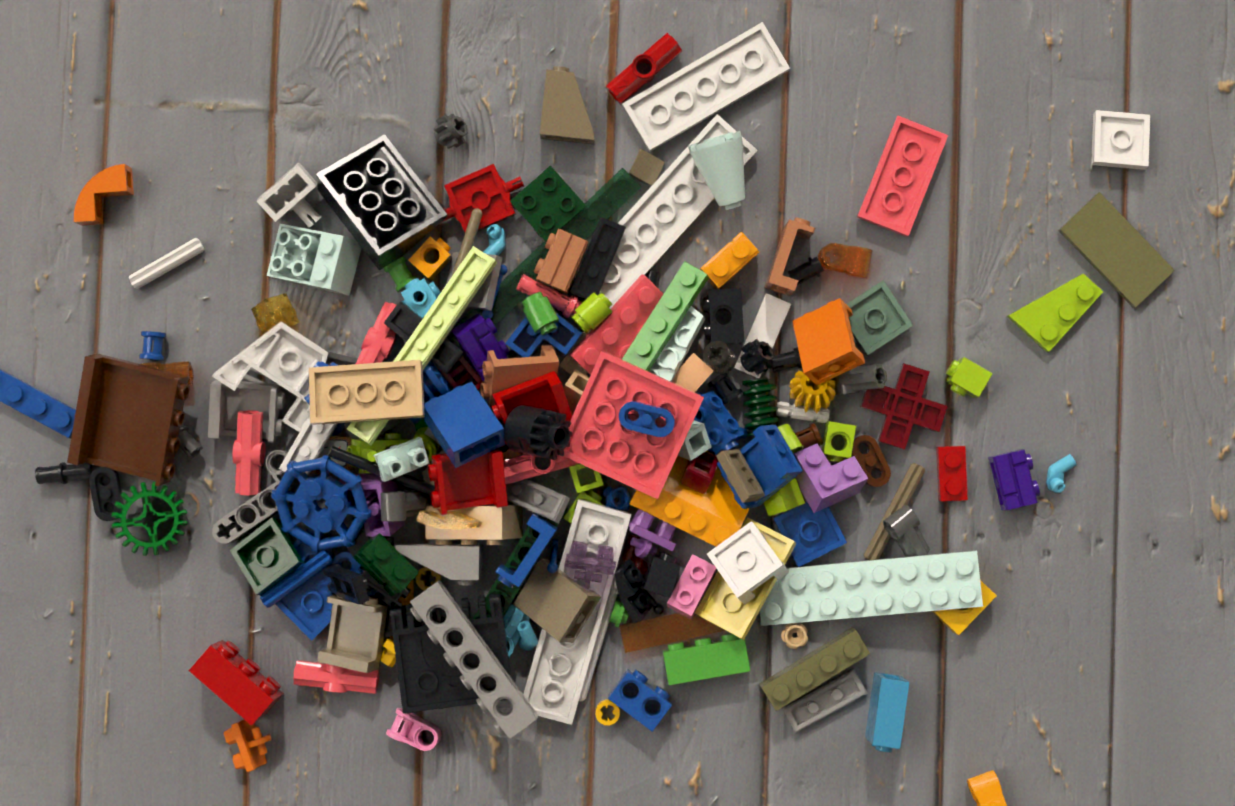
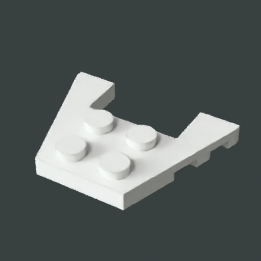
(285, 359)

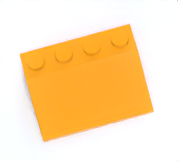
(706, 516)

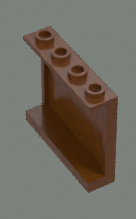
(128, 418)

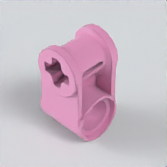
(412, 730)

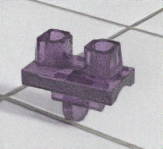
(602, 563)

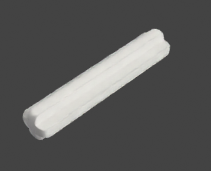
(166, 263)

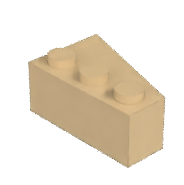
(496, 526)

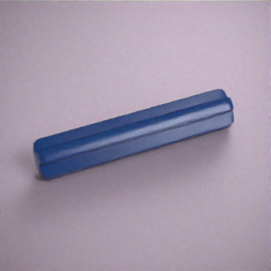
(296, 578)

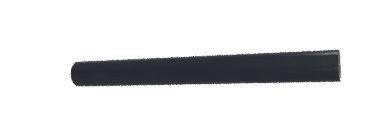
(372, 467)

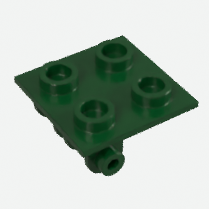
(548, 203)

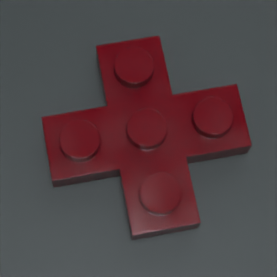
(904, 407)

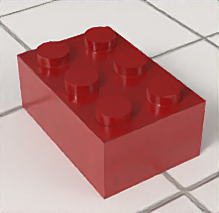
(237, 681)

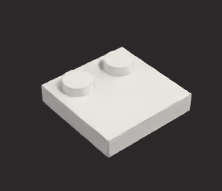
(1120, 139)

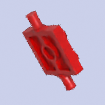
(484, 191)

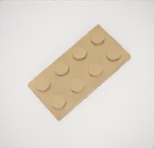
(366, 392)

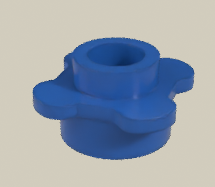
(622, 495)

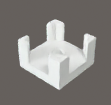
(746, 562)

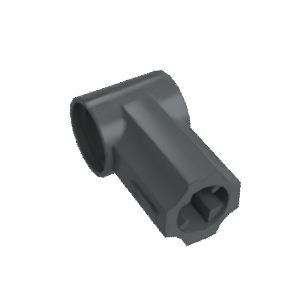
(860, 379)
(399, 505)
(904, 529)

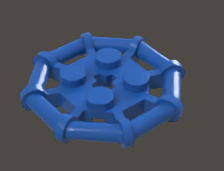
(311, 514)

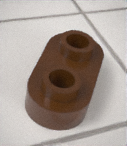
(872, 459)

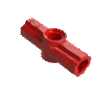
(656, 57)

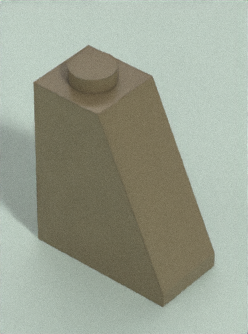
(563, 109)

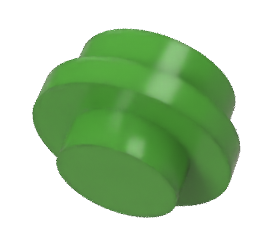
(619, 614)

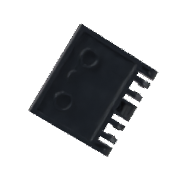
(422, 670)

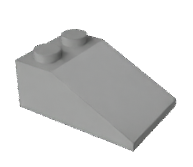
(451, 561)

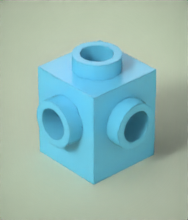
(415, 290)

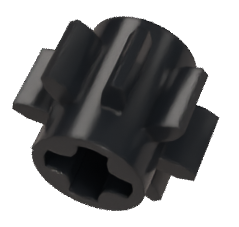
(757, 356)

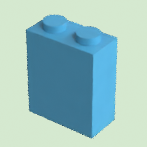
(887, 711)

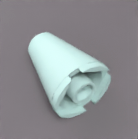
(722, 167)

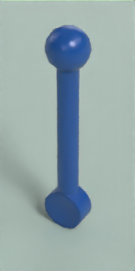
(503, 270)
(552, 566)

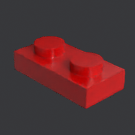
(951, 473)

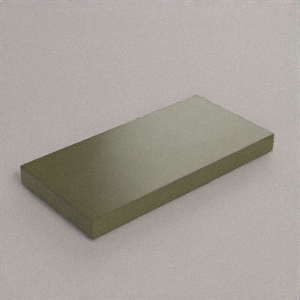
(1116, 250)

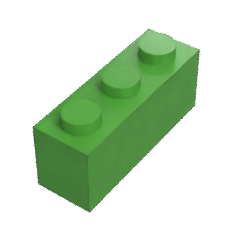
(705, 659)

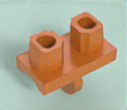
(250, 744)

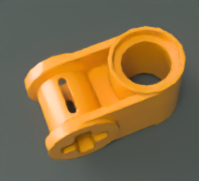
(986, 789)

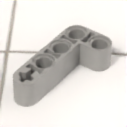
(257, 503)

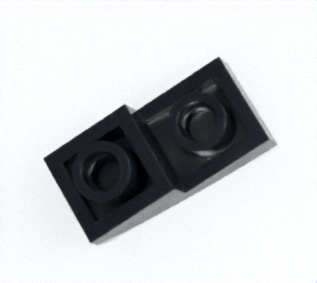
(628, 584)

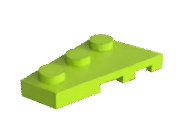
(1056, 312)

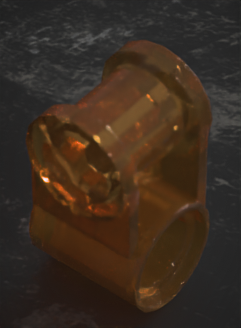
(850, 259)

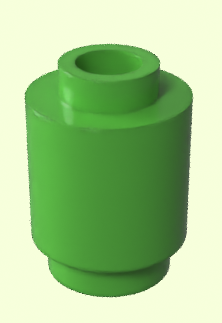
(540, 313)

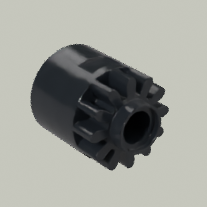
(537, 432)

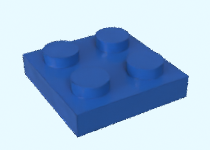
(812, 532)

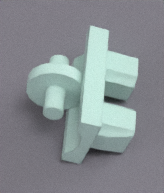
(401, 459)

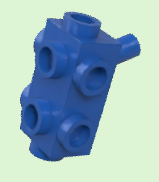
(719, 424)

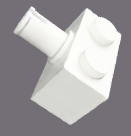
(290, 194)

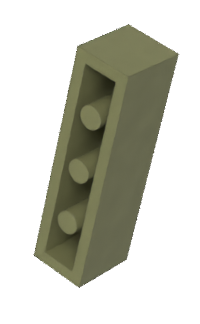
(814, 668)

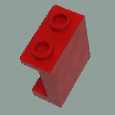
(540, 392)
(470, 484)

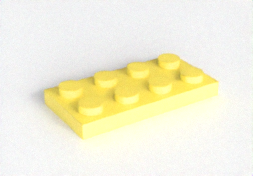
(723, 607)

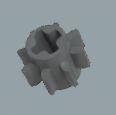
(450, 131)

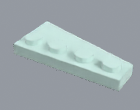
(678, 345)

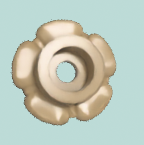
(801, 638)

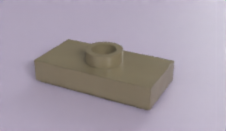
(740, 475)

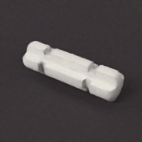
(785, 410)

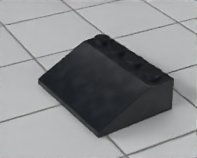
(380, 201)

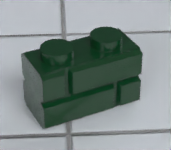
(385, 564)

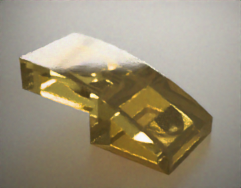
(452, 521)

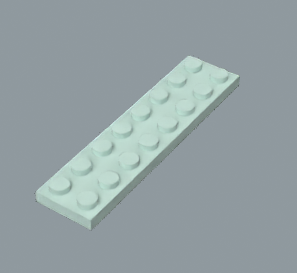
(874, 588)

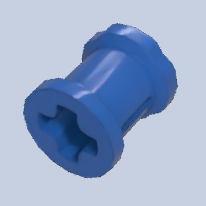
(147, 345)

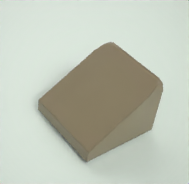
(646, 167)

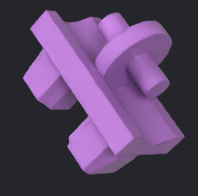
(662, 535)

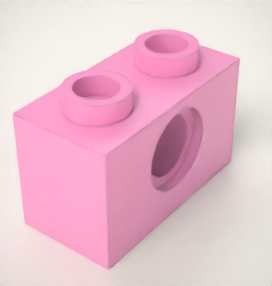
(691, 586)

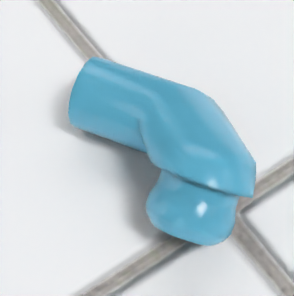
(496, 239)
(1056, 472)
(528, 638)

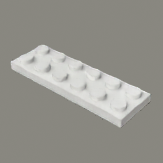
(706, 86)

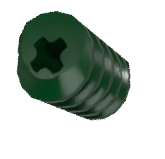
(759, 404)

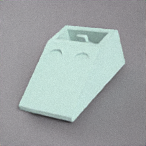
(314, 259)

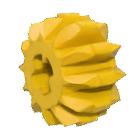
(810, 394)

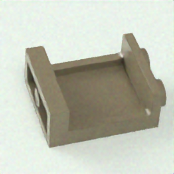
(556, 602)
(355, 634)

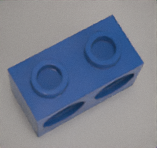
(636, 704)

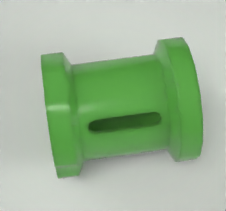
(399, 273)

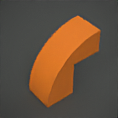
(108, 183)

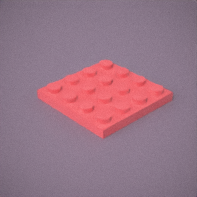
(620, 453)

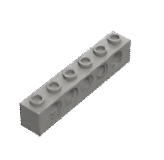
(505, 723)

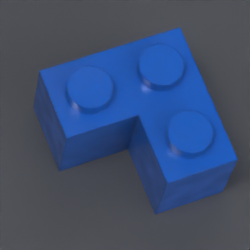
(527, 342)

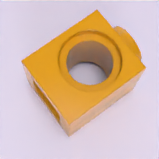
(418, 259)

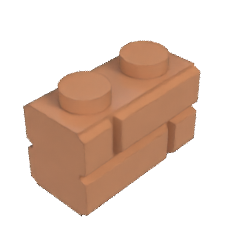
(561, 260)

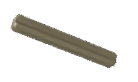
(900, 499)

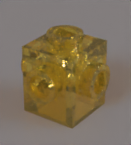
(274, 310)

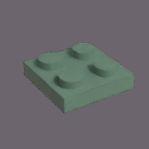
(877, 318)

